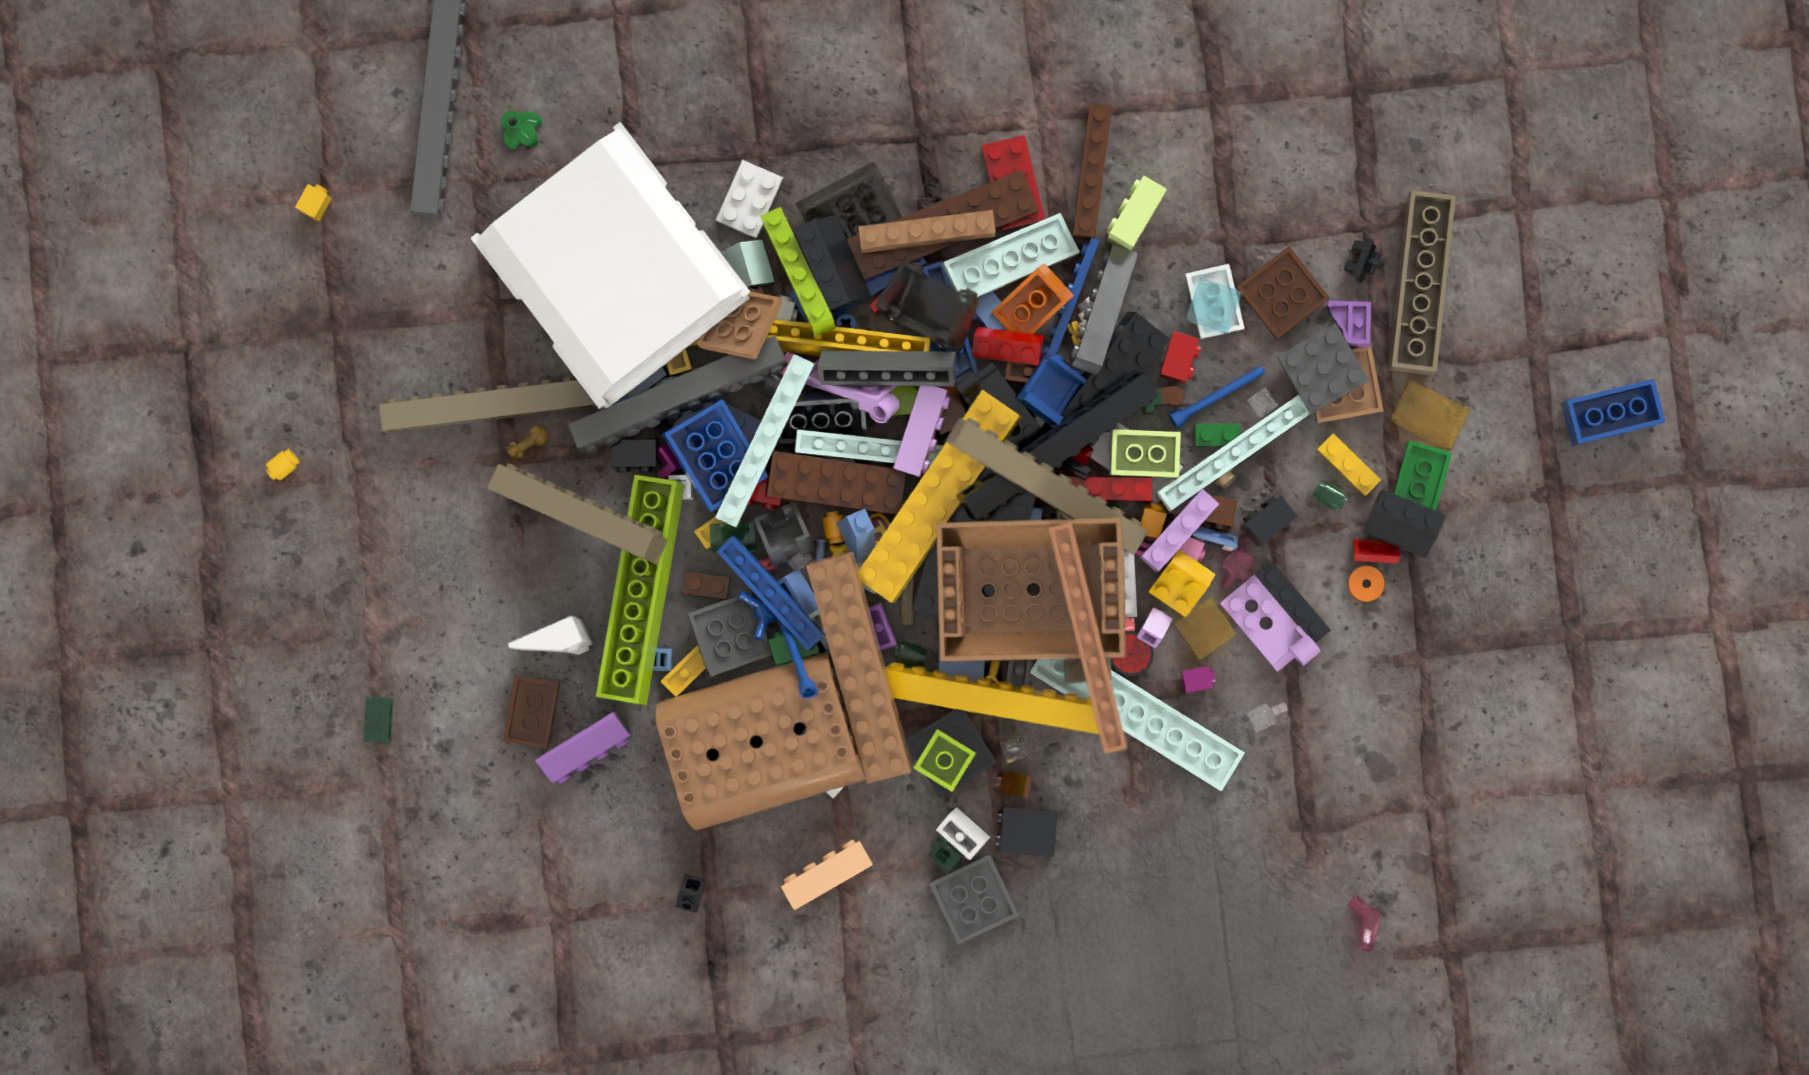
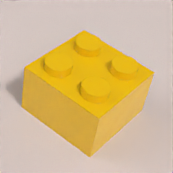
(1182, 583)

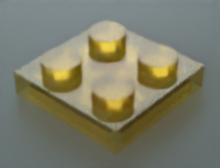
(1205, 628)

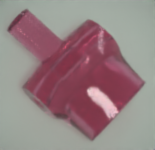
(1237, 566)

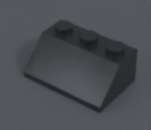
(1403, 523)

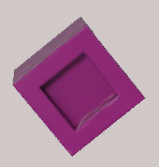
(669, 460)

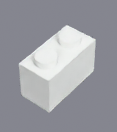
(963, 833)

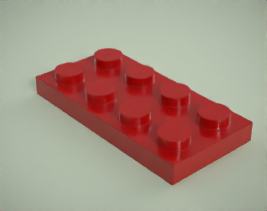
(1007, 158)

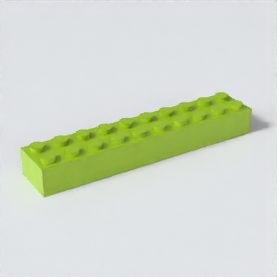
(640, 596)

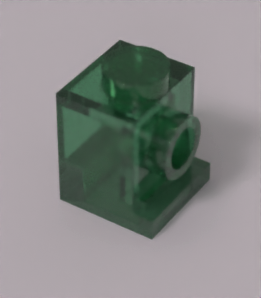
(939, 856)

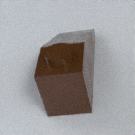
(1014, 783)

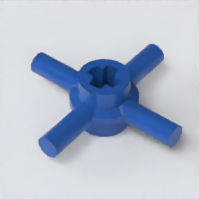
(760, 611)

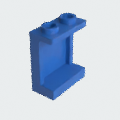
(1050, 388)

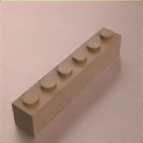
(927, 231)

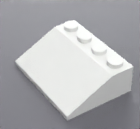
(564, 636)

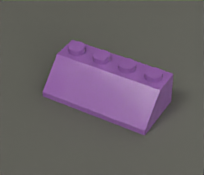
(584, 747)

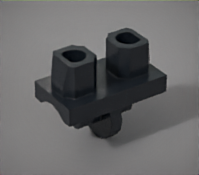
(1366, 260)

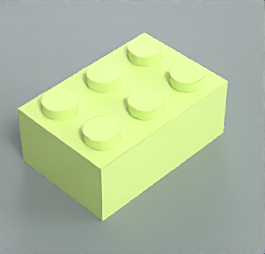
(1135, 213)
(1144, 454)

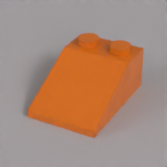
(1033, 302)

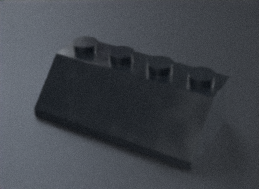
(832, 263)

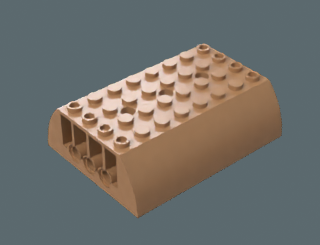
(1013, 621)
(765, 777)

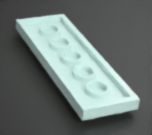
(1012, 257)

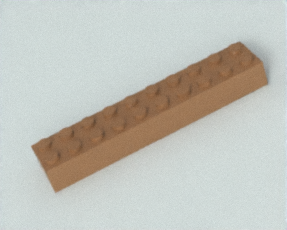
(860, 667)

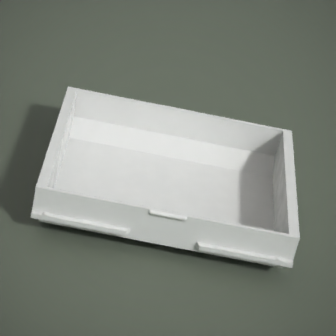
(612, 267)

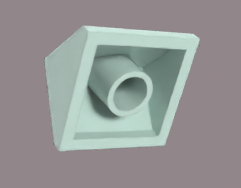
(750, 263)

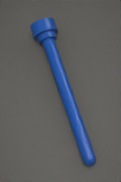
(1179, 417)
(806, 687)

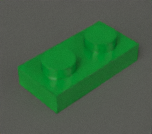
(1215, 434)

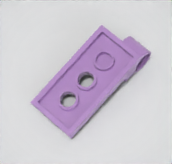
(871, 398)
(1283, 639)

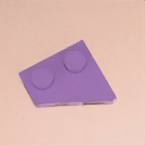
(1352, 320)

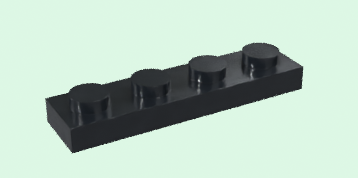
(1293, 602)

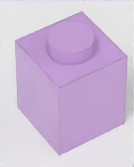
(1154, 627)

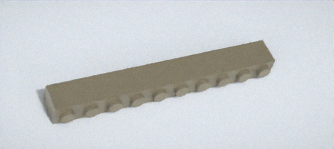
(483, 405)
(1039, 479)

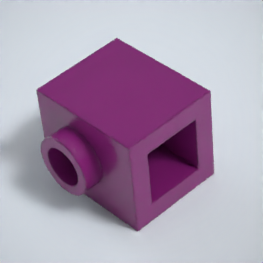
(1197, 679)

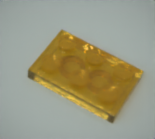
(1430, 415)

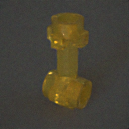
(537, 436)

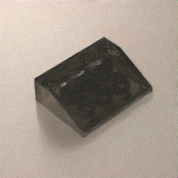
(855, 200)

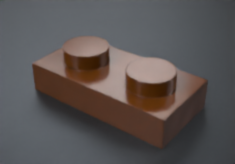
(706, 585)

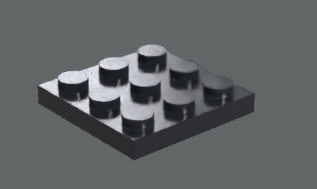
(960, 728)

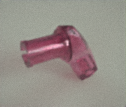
(1369, 925)

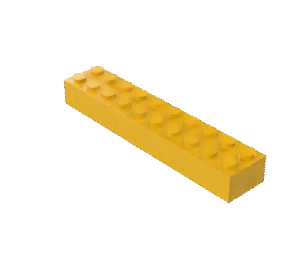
(931, 502)

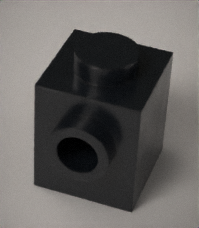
(690, 893)

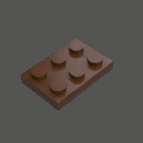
(531, 711)

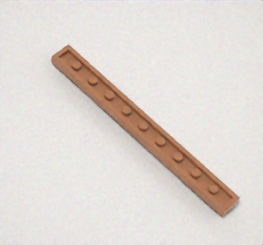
(1088, 638)

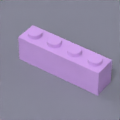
(921, 430)
(1179, 530)

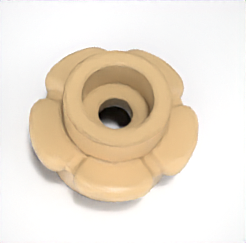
(1226, 479)

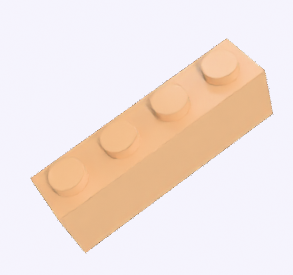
(827, 874)

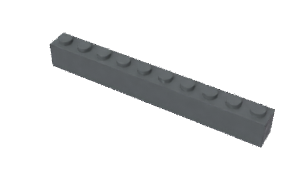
(437, 108)
(676, 396)

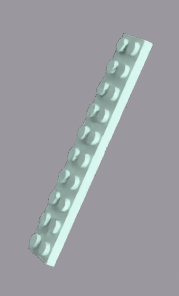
(1157, 726)

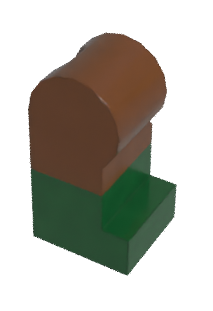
(1169, 396)

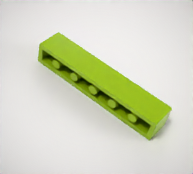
(798, 272)

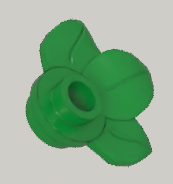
(523, 131)

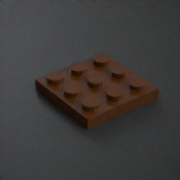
(1282, 292)

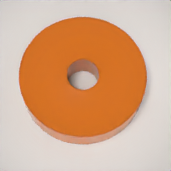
(1365, 573)

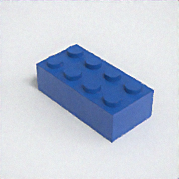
(1613, 412)

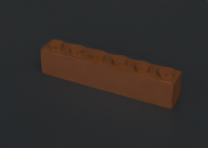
(1091, 171)

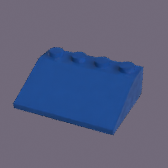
(709, 452)

